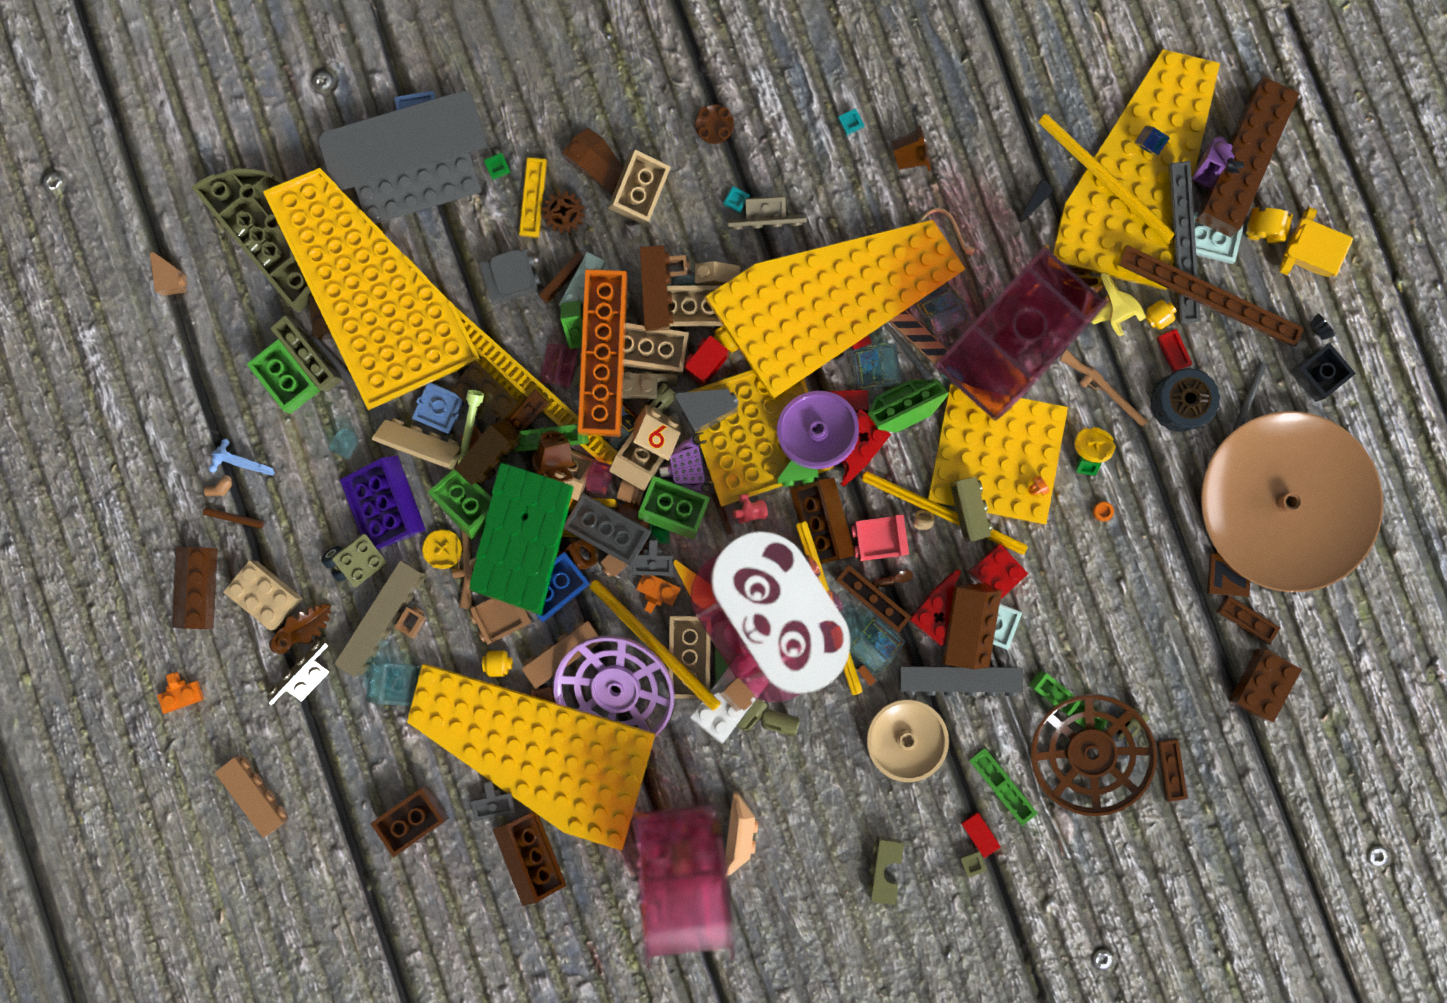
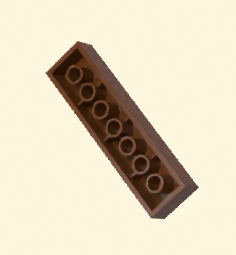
(1254, 144)

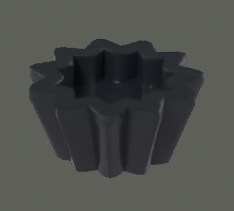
(1322, 327)

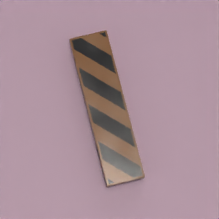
(919, 336)

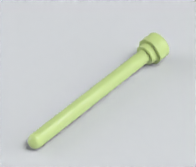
(474, 399)

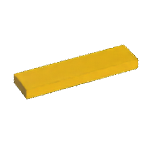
(533, 197)

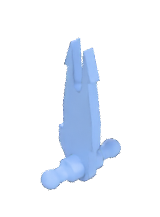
(221, 454)

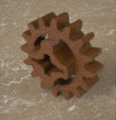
(571, 211)

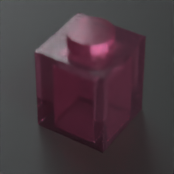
(599, 477)

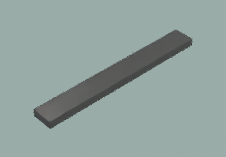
(1184, 231)

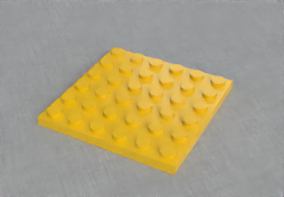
(745, 447)
(1000, 454)

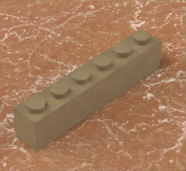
(379, 619)

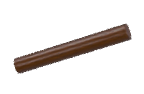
(233, 518)

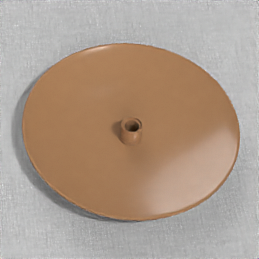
(1331, 493)

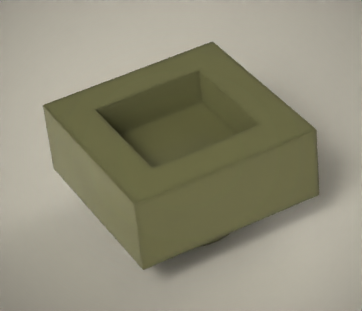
(973, 864)

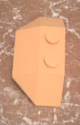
(740, 834)

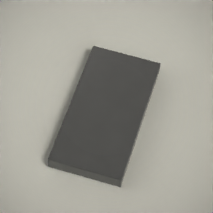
(607, 529)

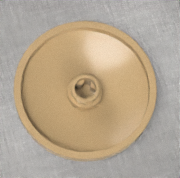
(907, 740)

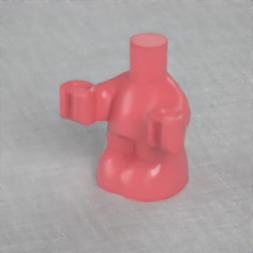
(750, 511)

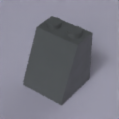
(706, 408)

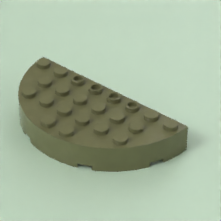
(244, 211)

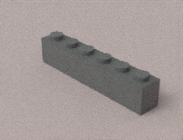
(958, 679)

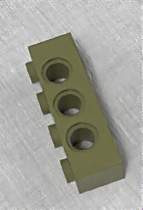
(306, 353)

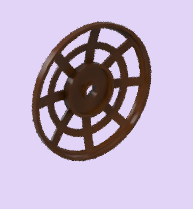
(1099, 765)

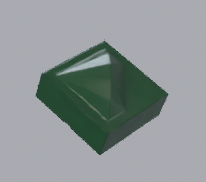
(660, 534)

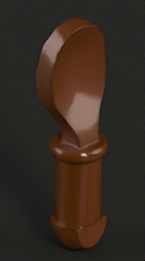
(902, 576)

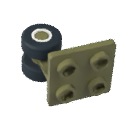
(354, 561)

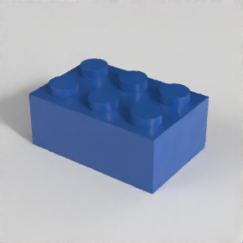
(564, 585)

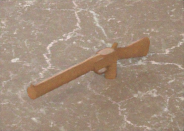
(1093, 375)
(465, 600)

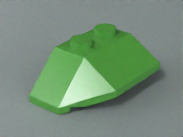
(907, 404)

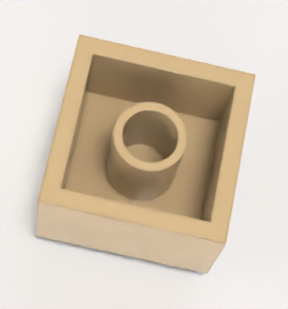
(636, 464)

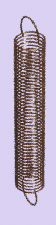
(725, 516)

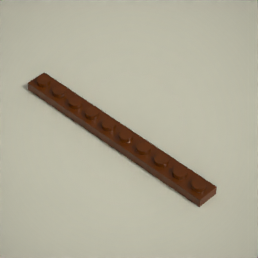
(1210, 296)

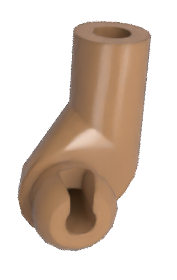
(221, 487)

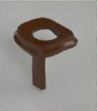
(580, 562)

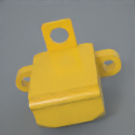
(1315, 247)

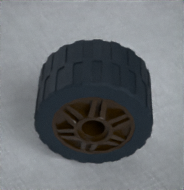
(1185, 400)

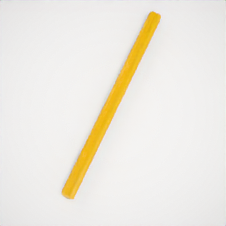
(1106, 177)
(937, 509)
(809, 549)
(656, 646)

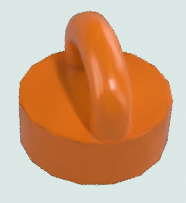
(1041, 486)

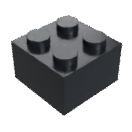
(1322, 372)

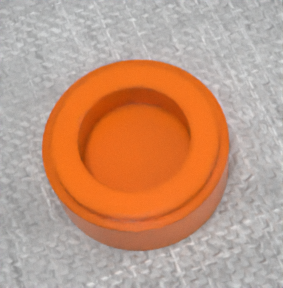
(1103, 511)

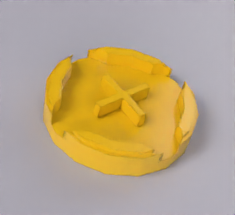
(1094, 444)
(442, 549)

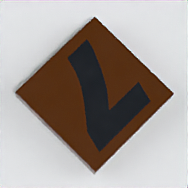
(1224, 580)

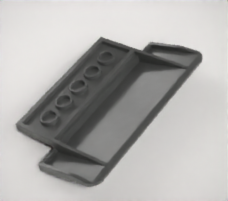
(408, 156)

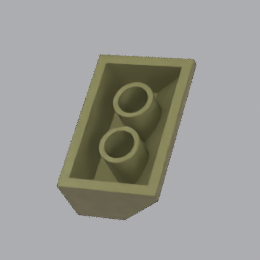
(971, 509)

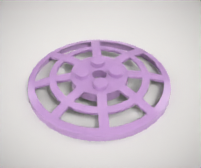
(618, 676)

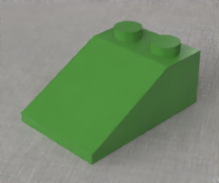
(462, 503)

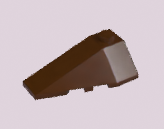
(594, 159)

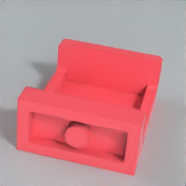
(880, 538)

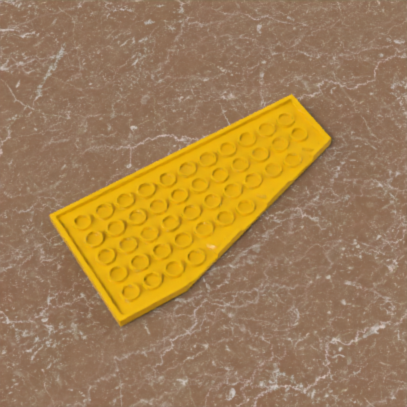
(1093, 219)
(375, 301)
(820, 302)
(551, 757)

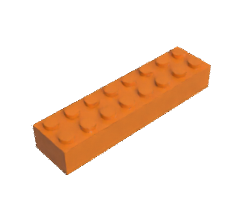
(602, 353)

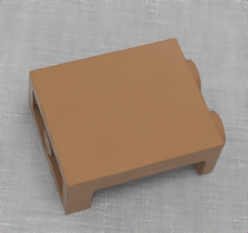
(498, 619)

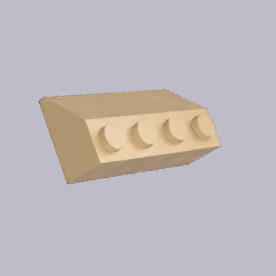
(691, 307)
(417, 444)

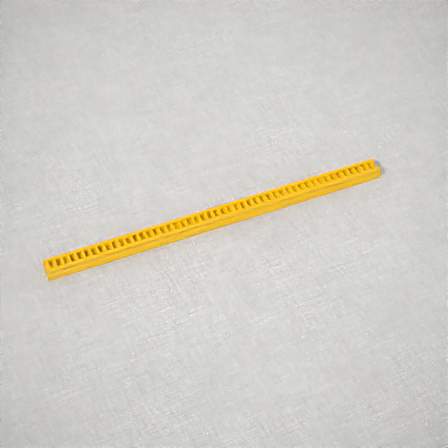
(526, 383)

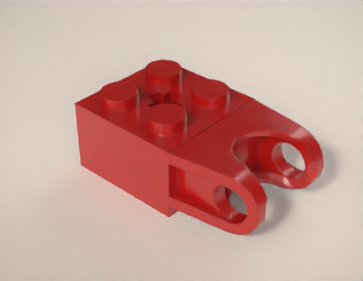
(865, 450)
(937, 602)

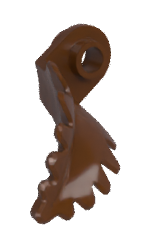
(300, 629)

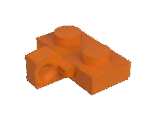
(657, 591)
(179, 694)

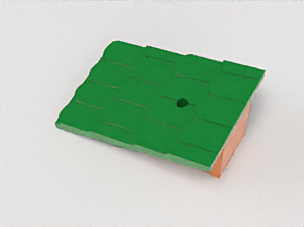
(521, 538)

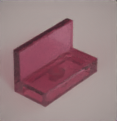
(558, 365)

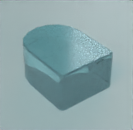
(344, 443)

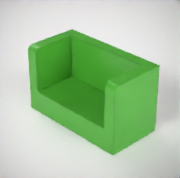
(572, 322)

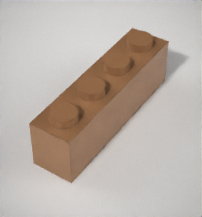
(545, 666)
(252, 796)

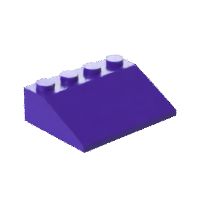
(383, 502)

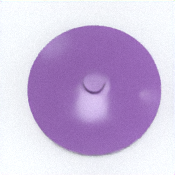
(818, 429)

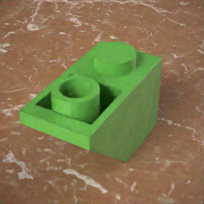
(795, 473)

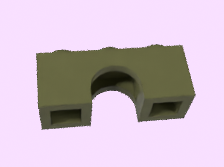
(886, 852)

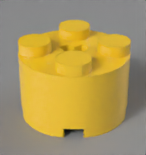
(1269, 224)

